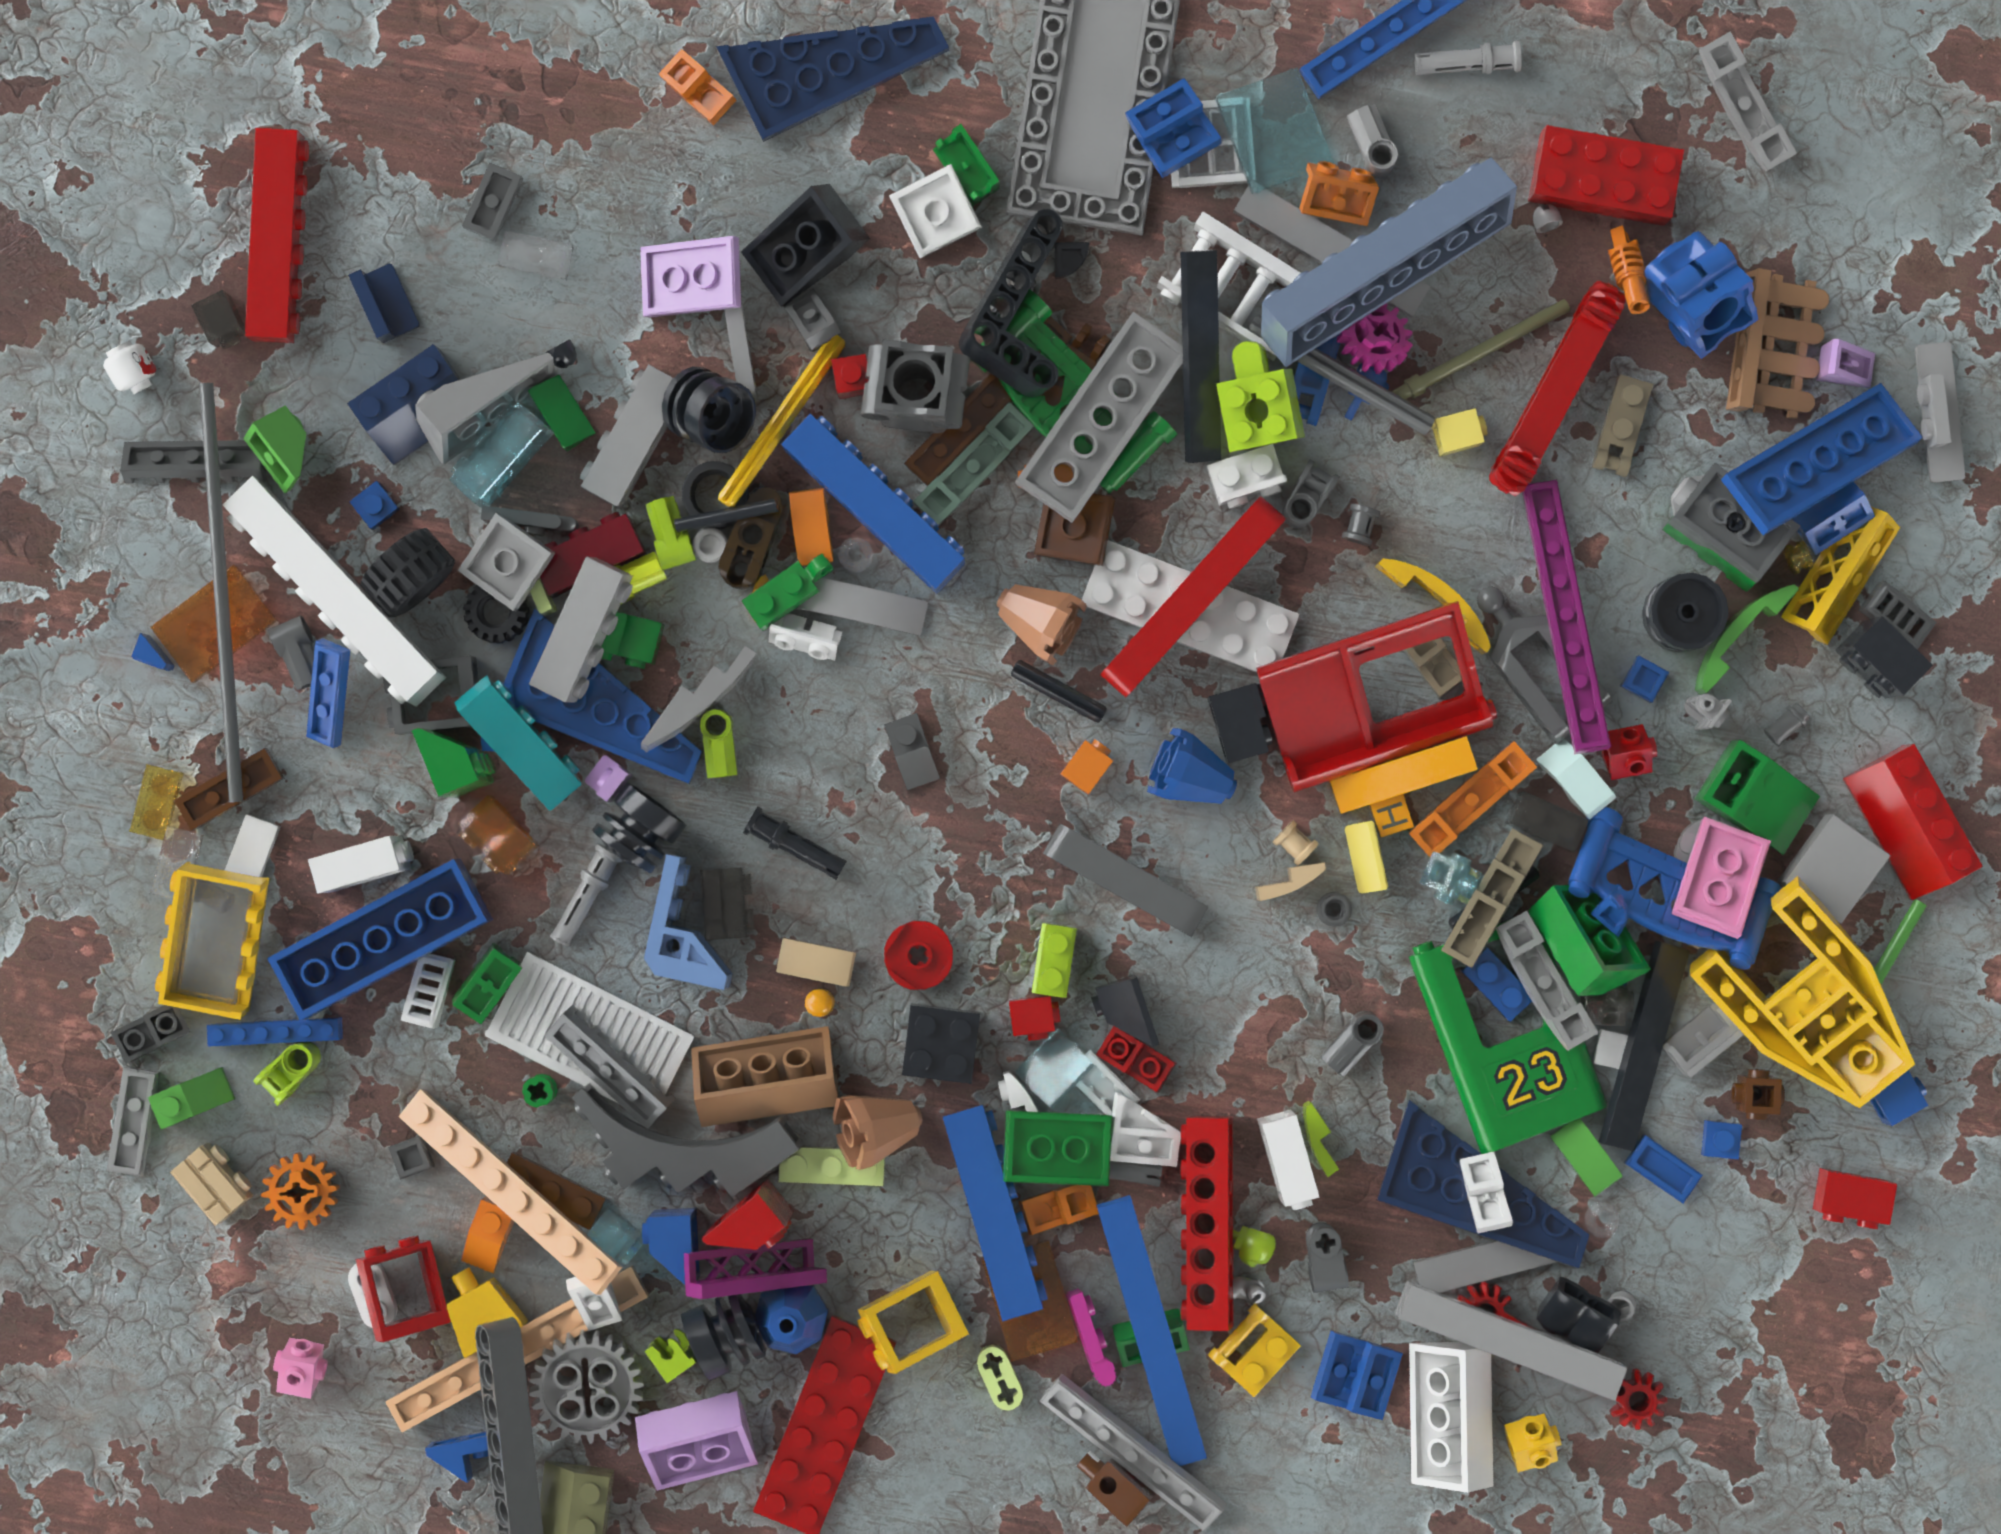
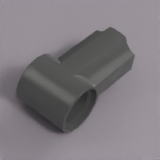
(294, 643)
(1351, 1046)

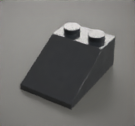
(805, 243)

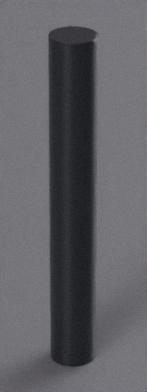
(726, 515)

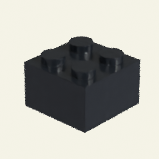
(1882, 658)
(941, 1043)

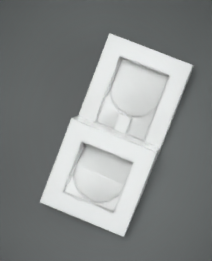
(1486, 1192)

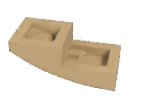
(1298, 878)
(816, 962)

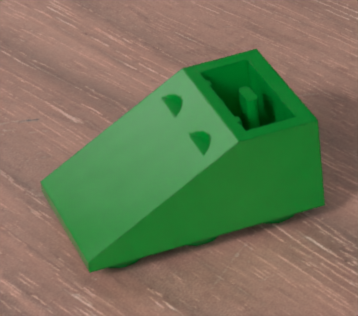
(1757, 795)

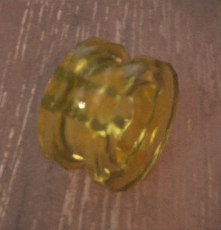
(1798, 557)

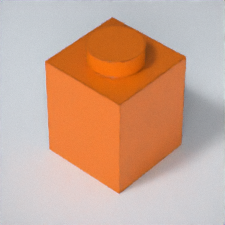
(1087, 765)

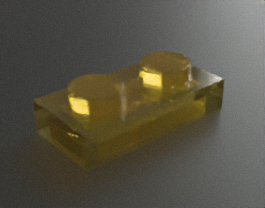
(156, 801)

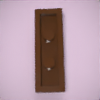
(212, 797)
(571, 1198)

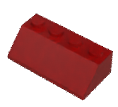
(1912, 821)
(753, 1221)

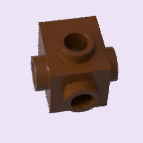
(1770, 1096)

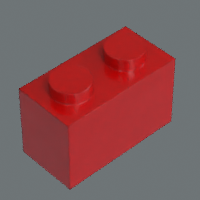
(1854, 1197)

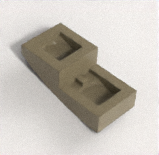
(1436, 665)

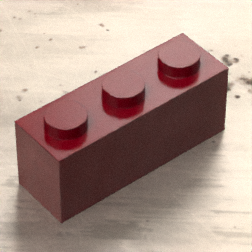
(611, 542)

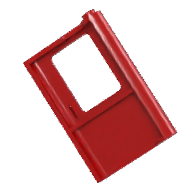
(1324, 710)

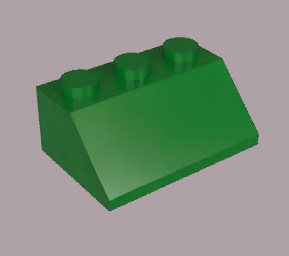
(453, 764)
(1583, 946)

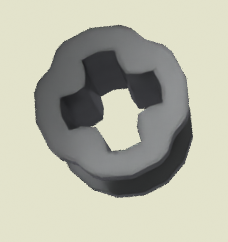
(1361, 524)

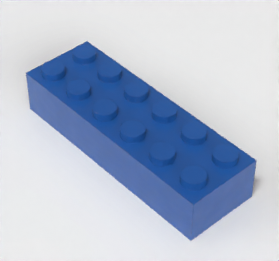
(869, 499)
(380, 939)

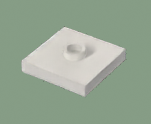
(935, 211)

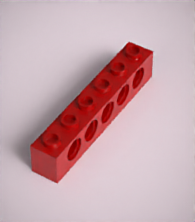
(1197, 1312)

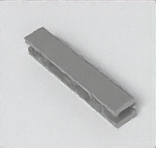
(1511, 1340)

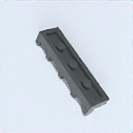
(186, 460)
(608, 1068)

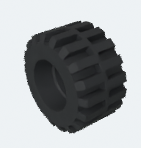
(407, 572)

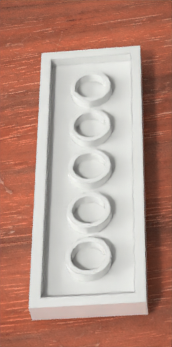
(1230, 628)

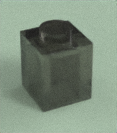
(220, 320)

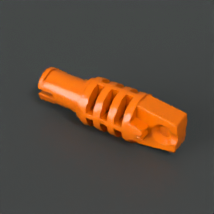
(1629, 270)

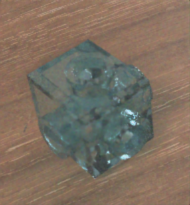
(1450, 878)

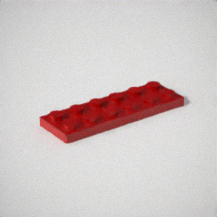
(822, 1429)

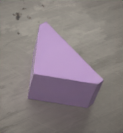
(1845, 364)

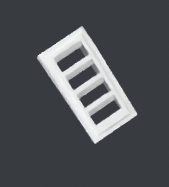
(436, 1007)

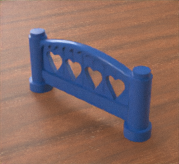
(1607, 849)

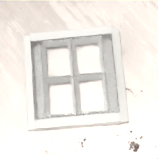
(1215, 167)

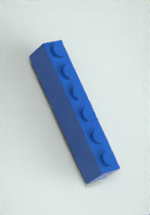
(993, 1212)

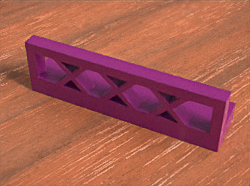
(753, 1282)

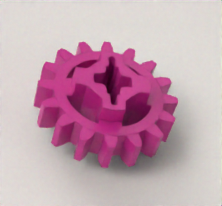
(1377, 340)

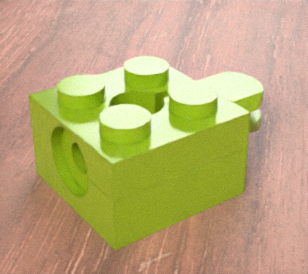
(1258, 404)

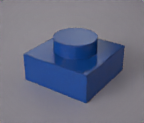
(374, 505)
(1721, 1139)

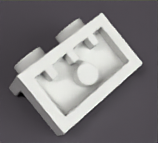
(1246, 475)

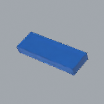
(328, 693)

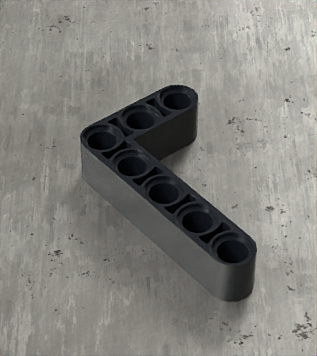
(1007, 302)

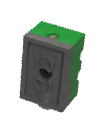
(1721, 531)

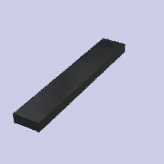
(1200, 355)
(1644, 1046)

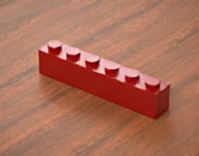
(275, 235)

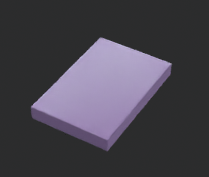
(691, 276)

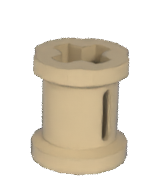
(1295, 842)

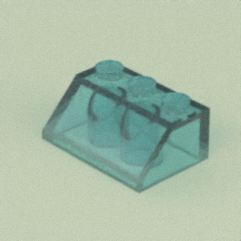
(500, 455)

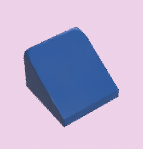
(150, 653)

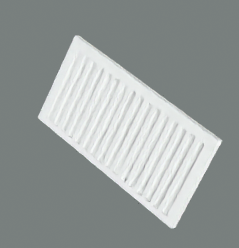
(546, 991)

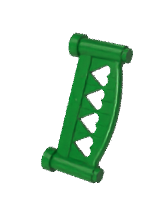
(1030, 328)

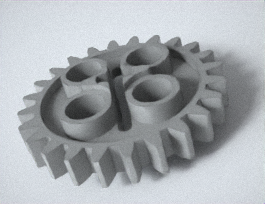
(619, 1384)

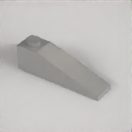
(464, 406)

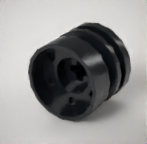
(709, 409)
(639, 828)
(723, 1334)

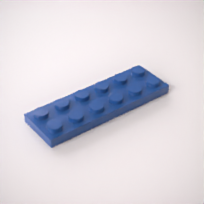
(1821, 459)

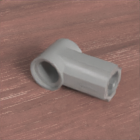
(1372, 138)

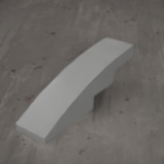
(689, 707)

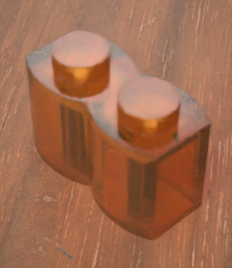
(497, 835)

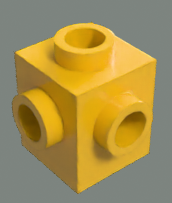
(1532, 1442)

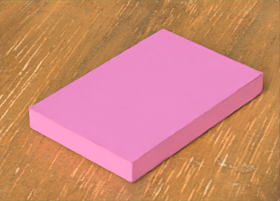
(1721, 877)

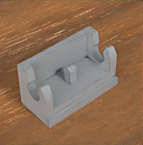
(1701, 1040)

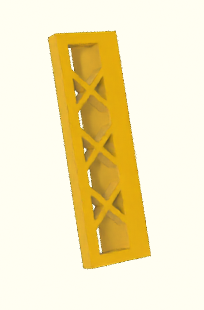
(1846, 582)

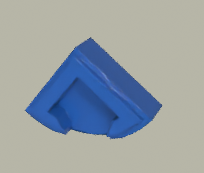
(1611, 912)

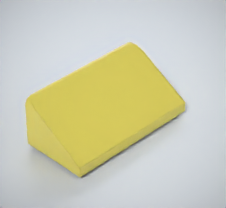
(1366, 857)

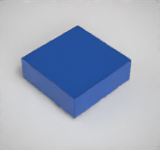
(1644, 679)

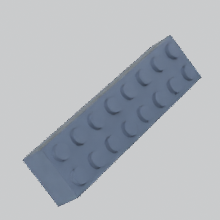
(1387, 261)

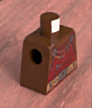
(1127, 1498)

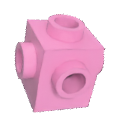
(300, 1367)

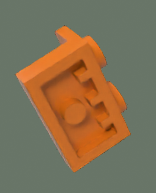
(1339, 193)

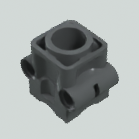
(899, 362)

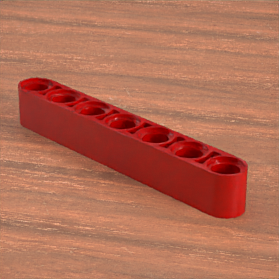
(1193, 596)

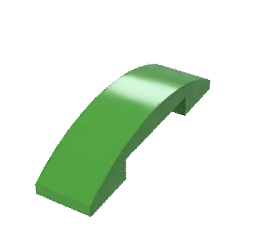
(1712, 666)

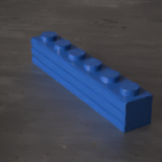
(274, 1031)

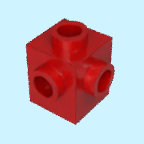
(1629, 752)

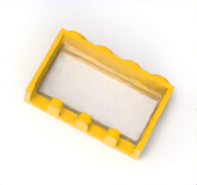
(212, 940)

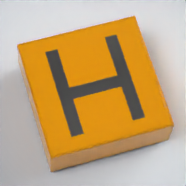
(1391, 816)

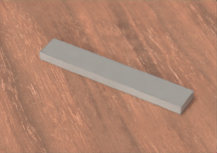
(1309, 236)
(1133, 1452)

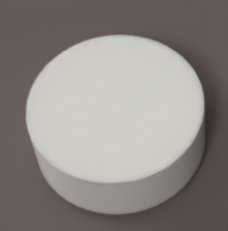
(709, 545)

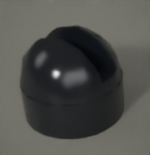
(563, 354)

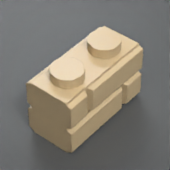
(213, 1182)

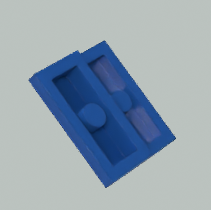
(1173, 128)
(1356, 1375)

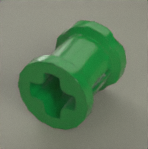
(550, 1088)

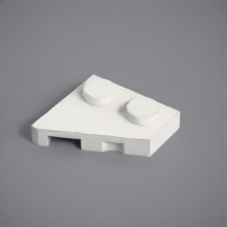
(1141, 1135)

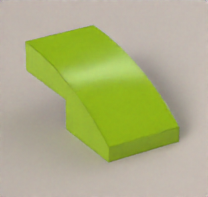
(1316, 1130)

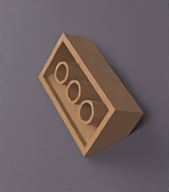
(764, 1076)

